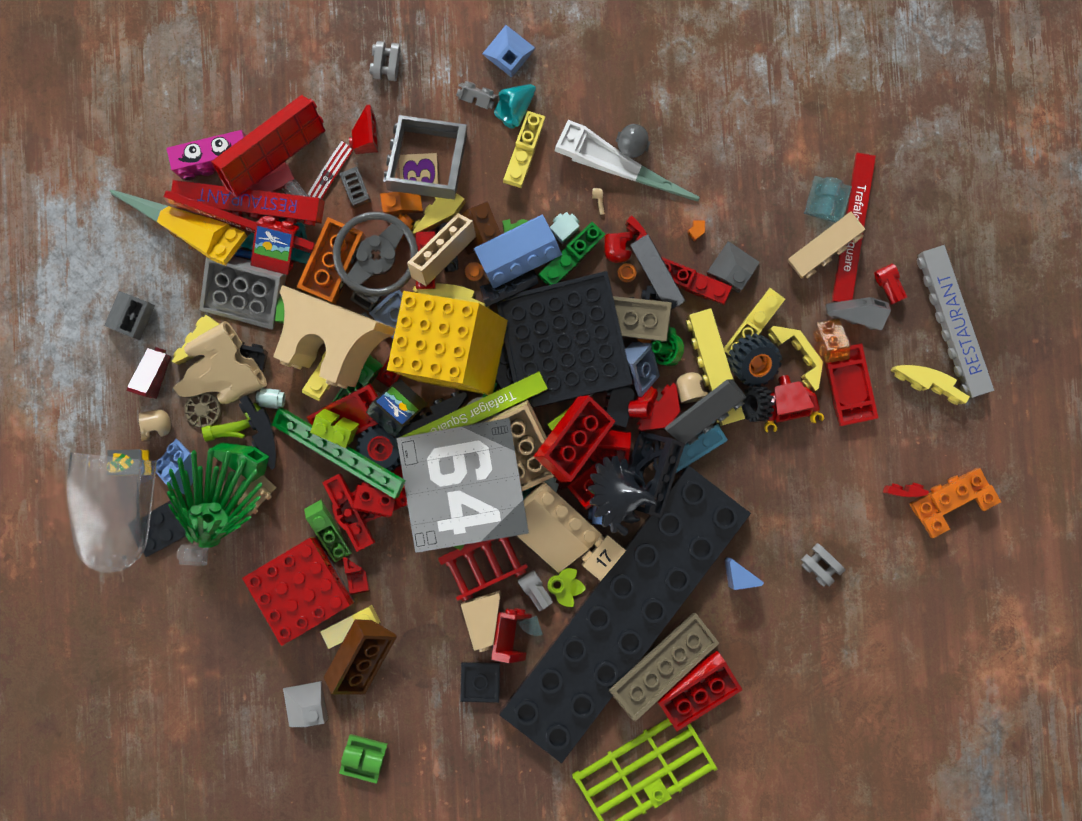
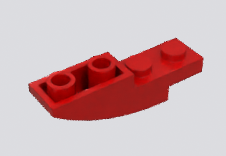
(697, 283)

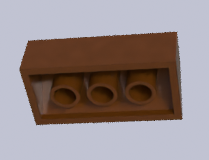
(359, 658)

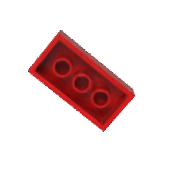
(574, 438)

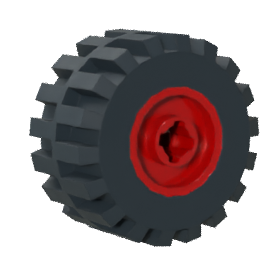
(379, 447)

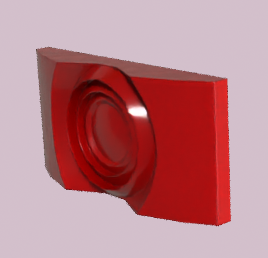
(852, 388)
(352, 407)

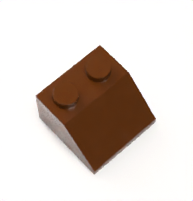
(484, 225)

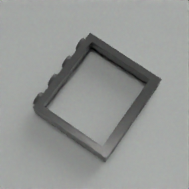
(428, 127)

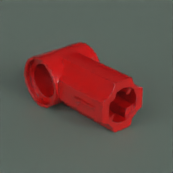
(888, 278)
(643, 406)

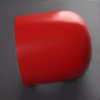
(615, 247)

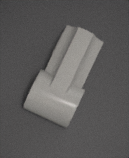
(533, 587)

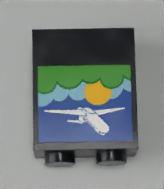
(396, 407)

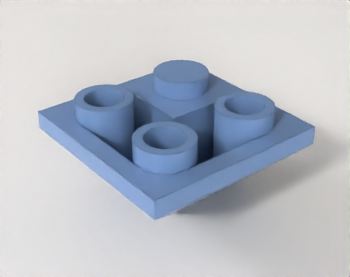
(508, 51)
(169, 460)

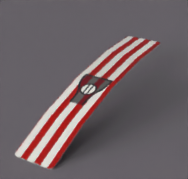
(330, 170)

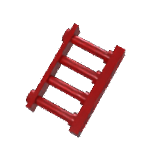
(467, 552)

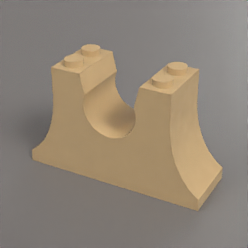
(346, 335)

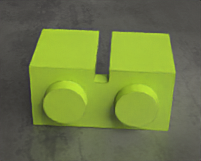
(340, 434)

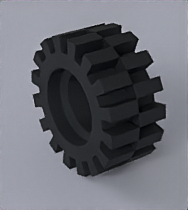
(764, 400)

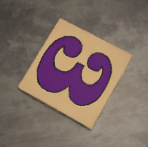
(419, 167)

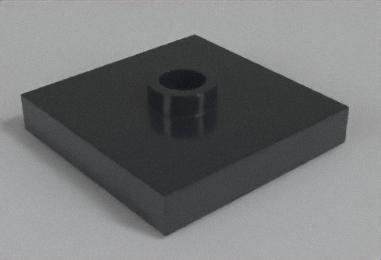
(480, 682)

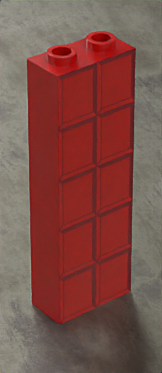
(269, 145)

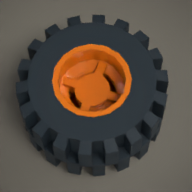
(754, 360)

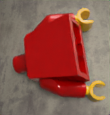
(793, 402)

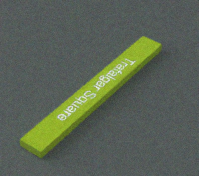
(487, 406)

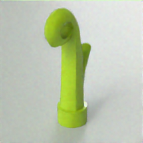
(227, 430)

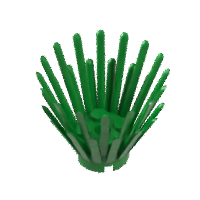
(210, 517)

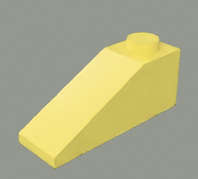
(336, 633)

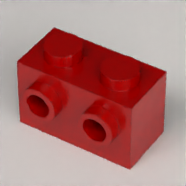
(372, 501)

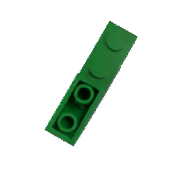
(572, 254)

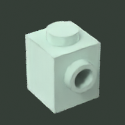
(564, 227)

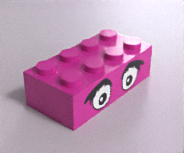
(195, 157)

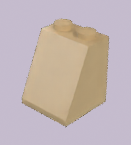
(481, 619)

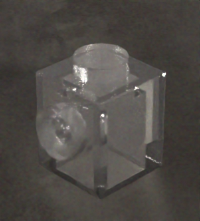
(192, 555)

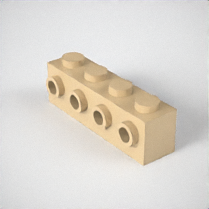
(827, 244)
(441, 249)

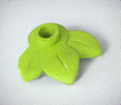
(569, 586)

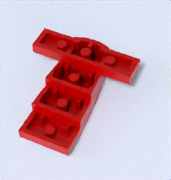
(355, 521)

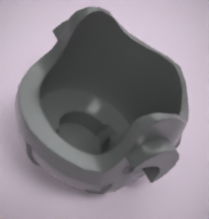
(633, 140)

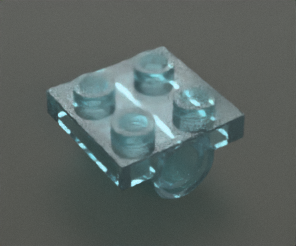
(827, 198)

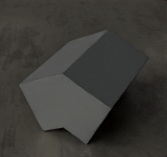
(365, 301)

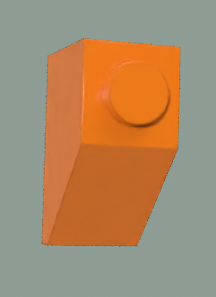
(401, 203)

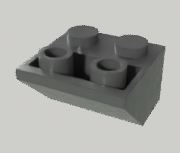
(129, 315)

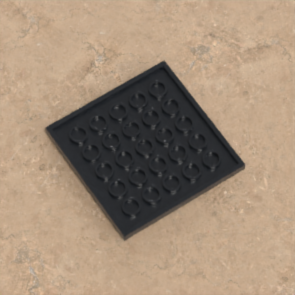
(567, 336)

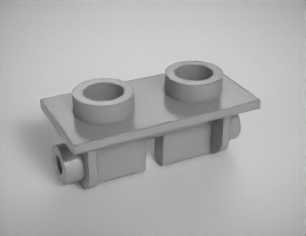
(483, 96)

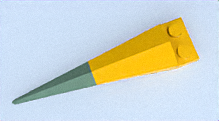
(208, 236)

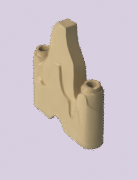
(221, 368)

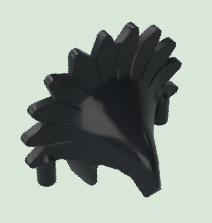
(618, 494)

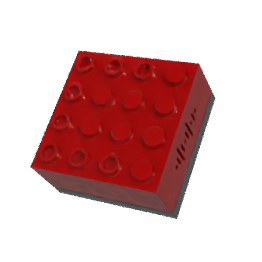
(298, 590)

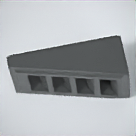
(358, 201)

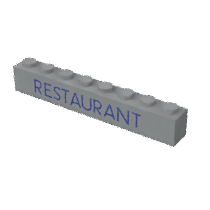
(954, 322)

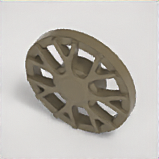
(203, 410)

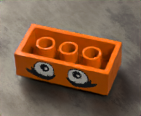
(320, 274)

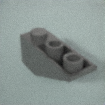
(864, 311)

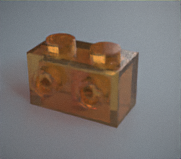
(832, 340)

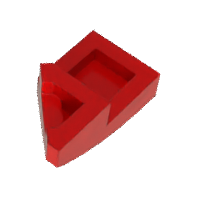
(356, 577)

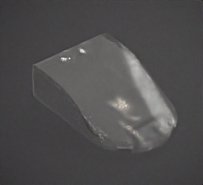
(109, 508)

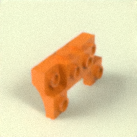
(951, 496)

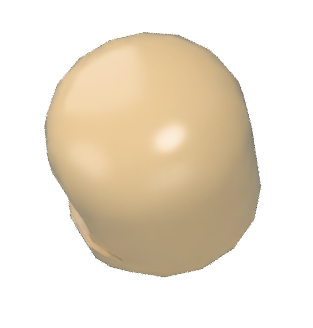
(689, 388)
(154, 420)

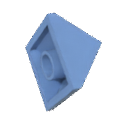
(739, 577)

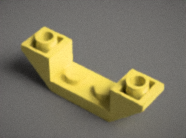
(811, 378)

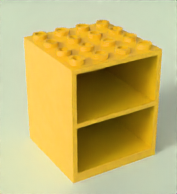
(447, 342)

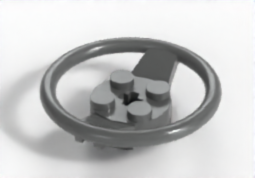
(384, 243)

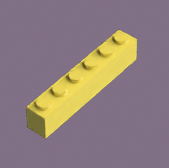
(711, 355)

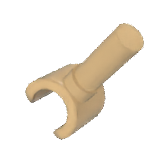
(598, 194)

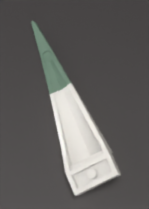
(593, 151)

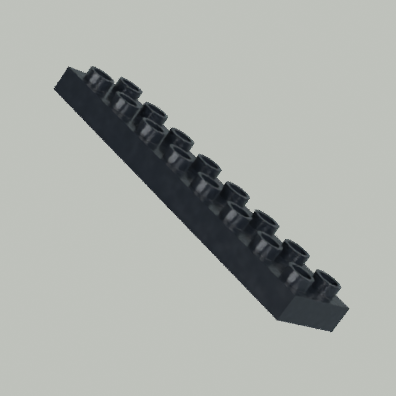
(624, 614)

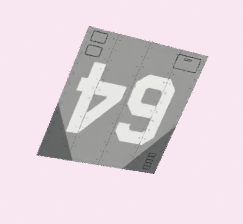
(462, 485)

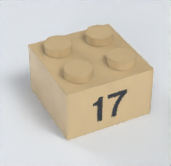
(602, 557)

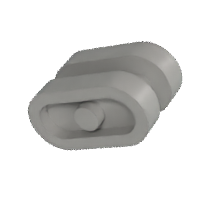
(379, 52)
(823, 577)

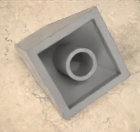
(305, 705)

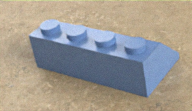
(518, 251)

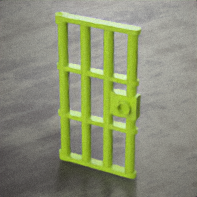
(652, 784)

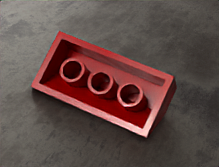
(699, 691)

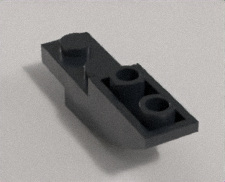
(439, 409)
(265, 438)

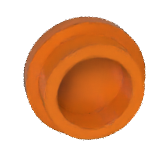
(474, 271)
(627, 272)

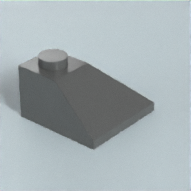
(733, 267)

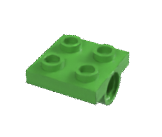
(363, 758)

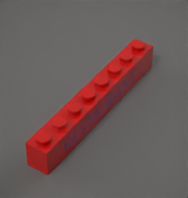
(254, 202)

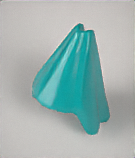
(514, 104)

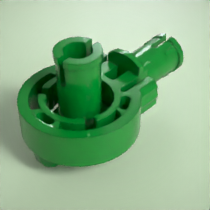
(672, 349)

